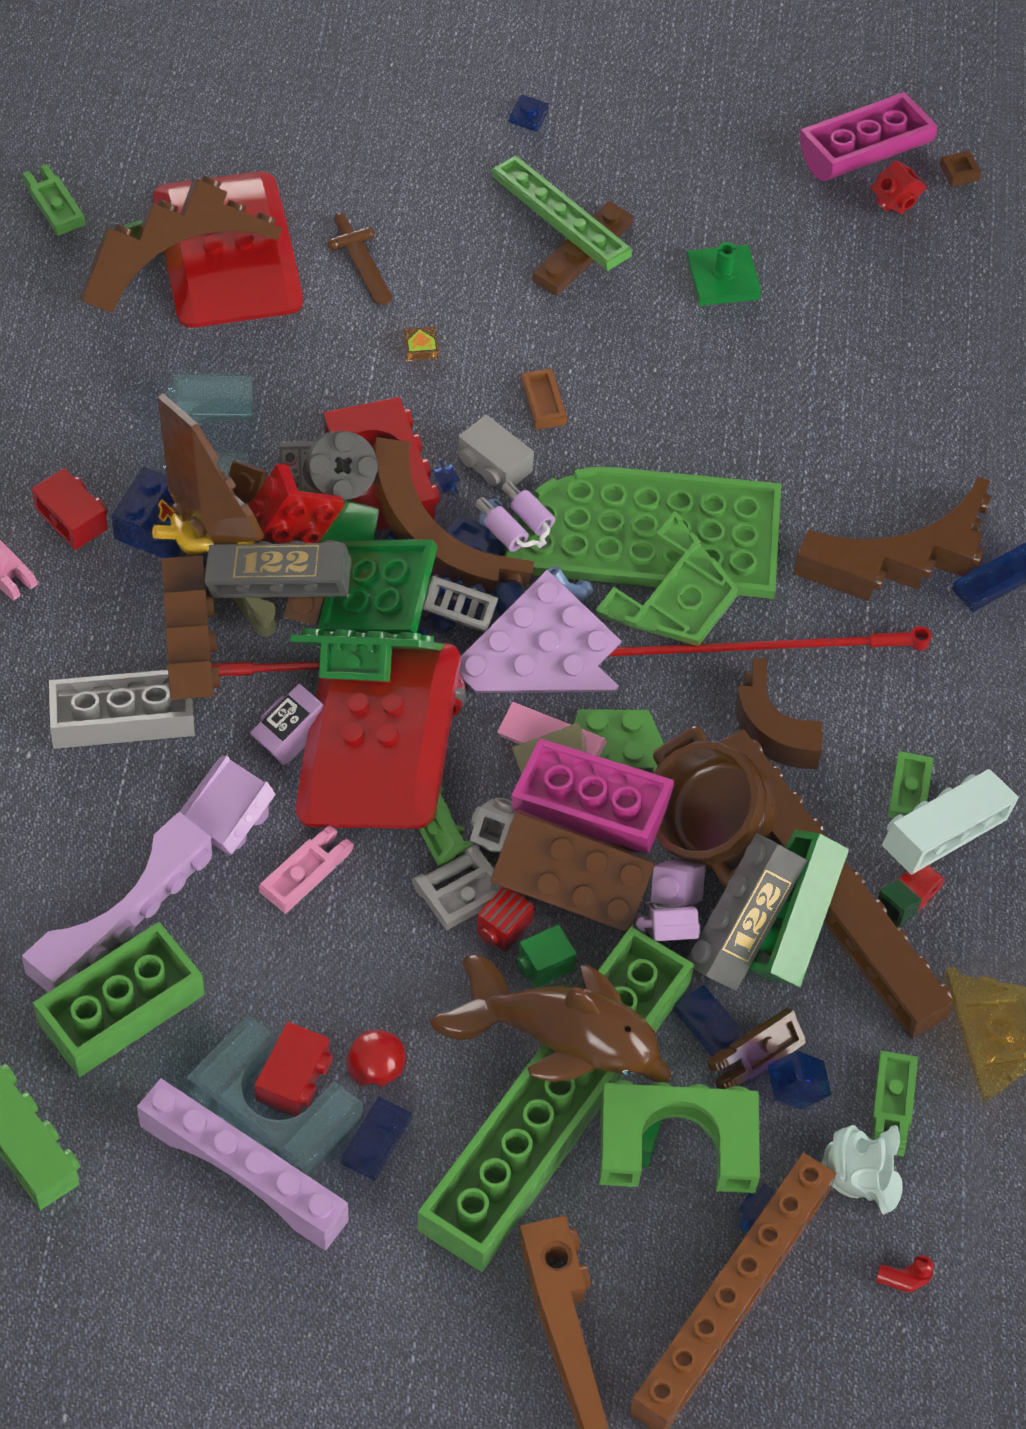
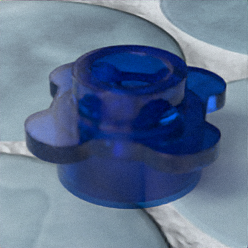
(446, 477)

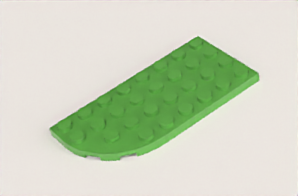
(612, 517)

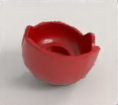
(376, 1058)

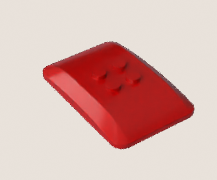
(233, 272)
(380, 745)

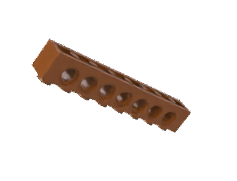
(732, 1294)

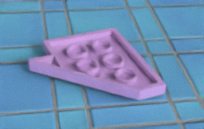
(542, 646)

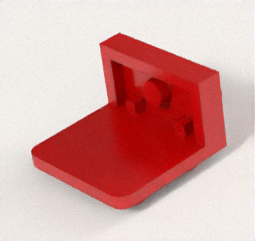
(292, 514)

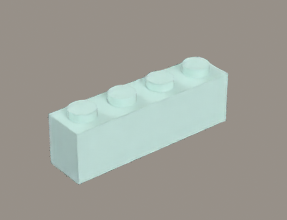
(949, 820)

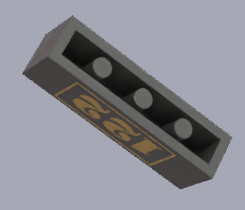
(278, 569)
(746, 911)

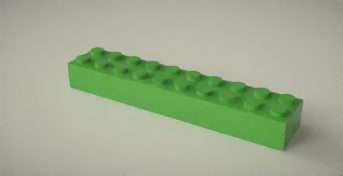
(541, 1119)

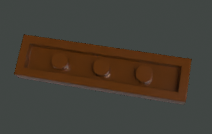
(570, 260)

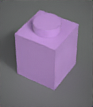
(678, 883)

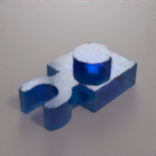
(475, 535)

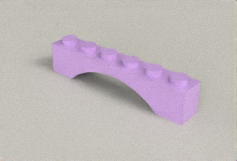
(176, 853)
(288, 1191)

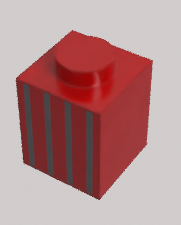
(504, 919)

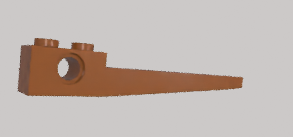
(555, 1299)

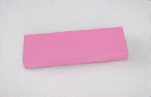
(525, 724)

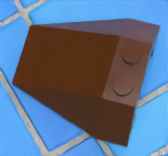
(198, 484)

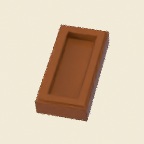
(543, 399)

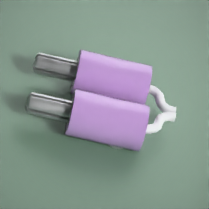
(507, 528)

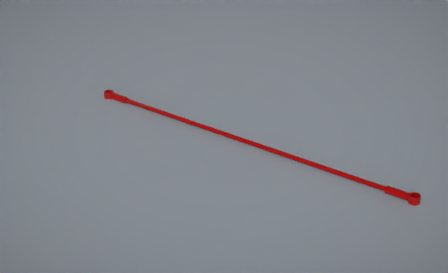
(872, 640)

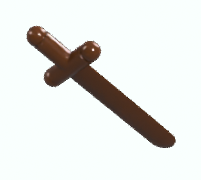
(358, 252)

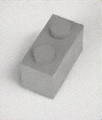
(495, 453)

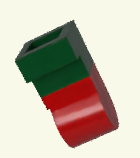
(910, 893)

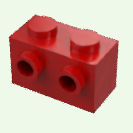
(70, 508)
(293, 1069)

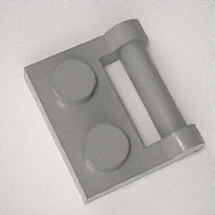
(462, 897)

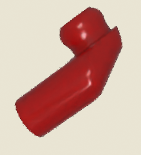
(909, 1278)

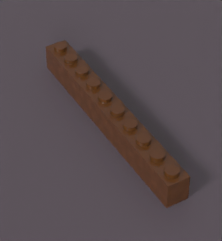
(858, 919)

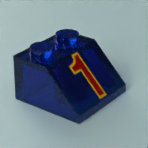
(142, 507)

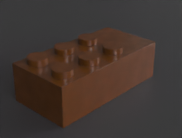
(572, 870)

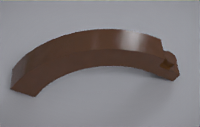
(412, 522)

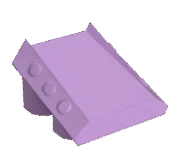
(228, 804)

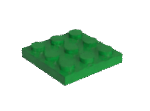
(384, 587)

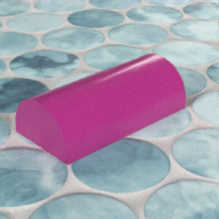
(865, 136)

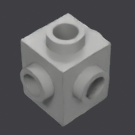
(486, 827)

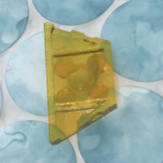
(992, 1029)

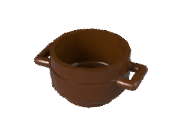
(714, 802)

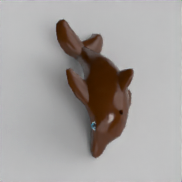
(582, 1025)

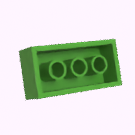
(119, 999)

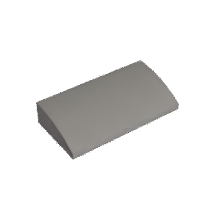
(116, 710)

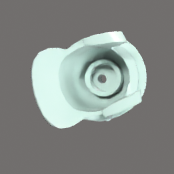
(865, 1166)

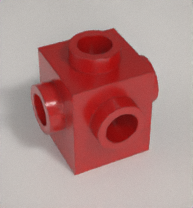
(898, 188)

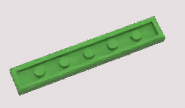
(562, 213)

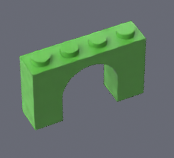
(726, 1115)

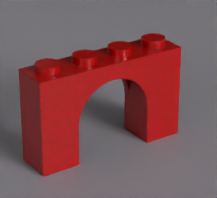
(389, 421)

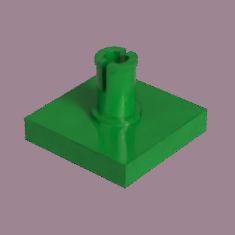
(723, 274)

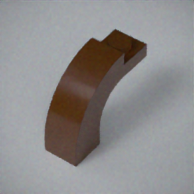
(781, 737)

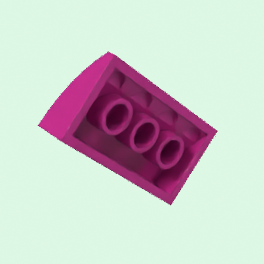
(593, 795)

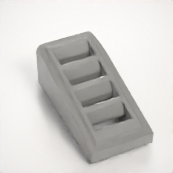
(477, 597)

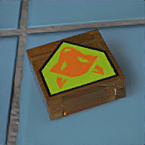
(421, 343)

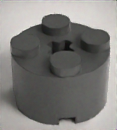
(361, 464)

